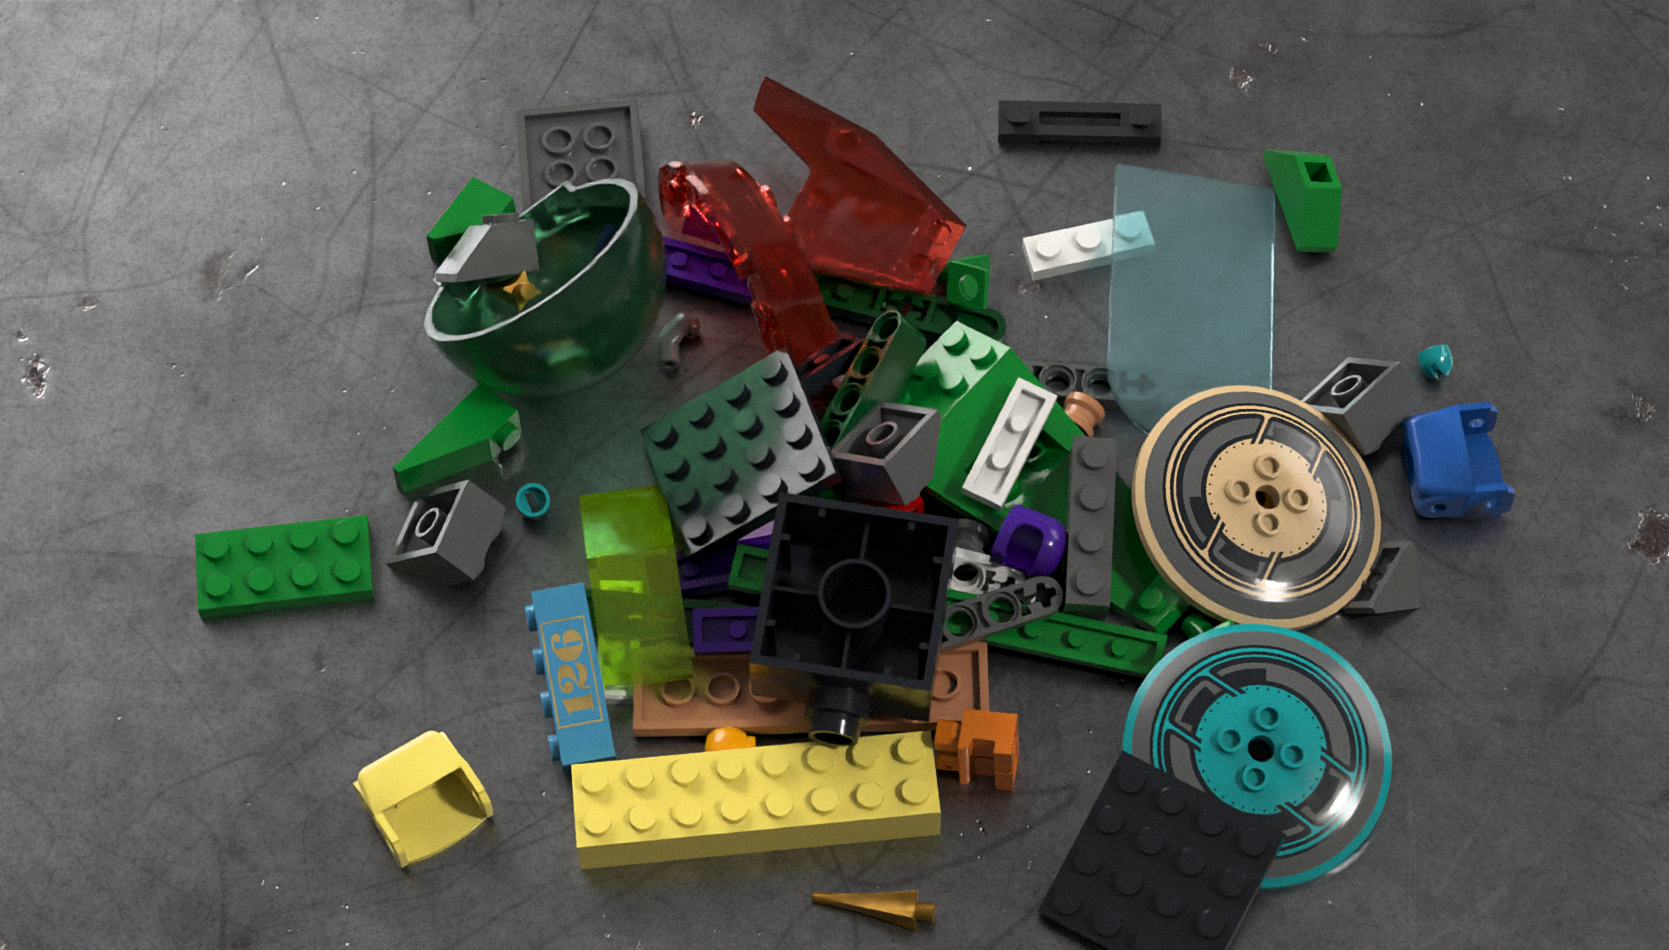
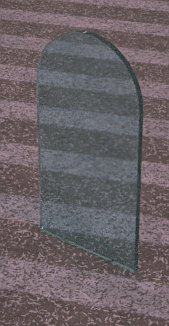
(1188, 289)

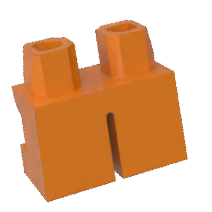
(979, 745)

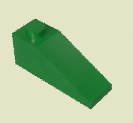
(463, 439)

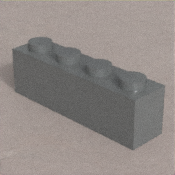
(1089, 527)

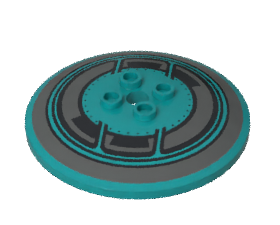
(1301, 699)

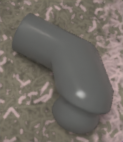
(668, 339)

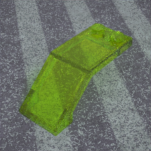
(635, 587)

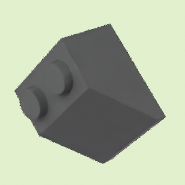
(492, 249)
(1366, 400)
(889, 453)
(448, 534)

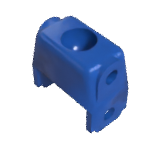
(1455, 464)

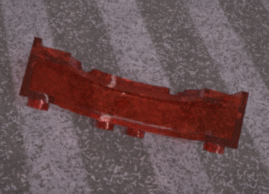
(760, 247)

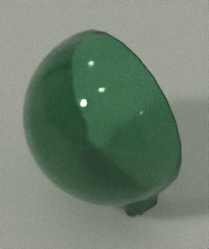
(597, 303)

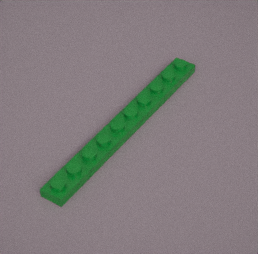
(1057, 638)

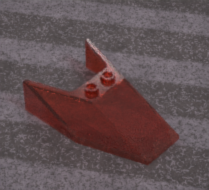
(861, 204)

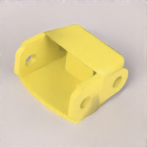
(422, 798)

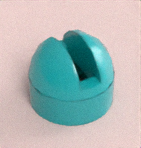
(1434, 360)
(541, 499)

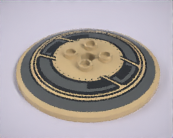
(1214, 538)

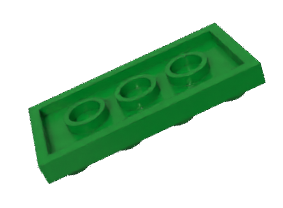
(283, 566)

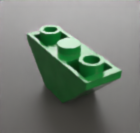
(1308, 196)

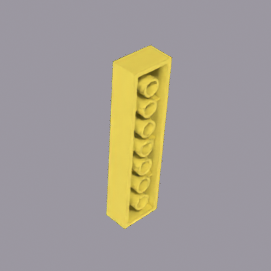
(755, 800)

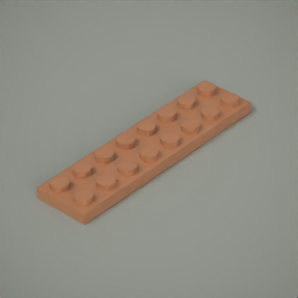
(723, 698)

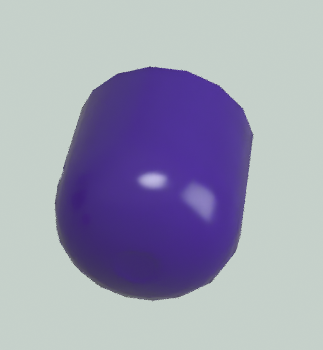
(1030, 542)

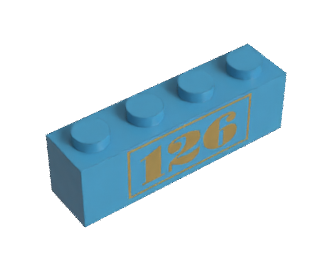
(572, 676)

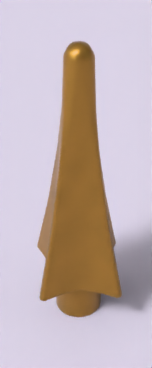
(514, 290)
(895, 907)

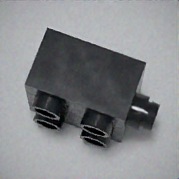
(852, 612)

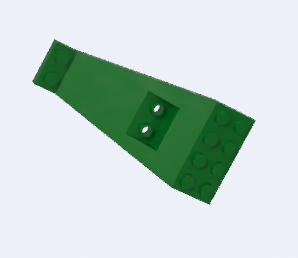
(969, 384)

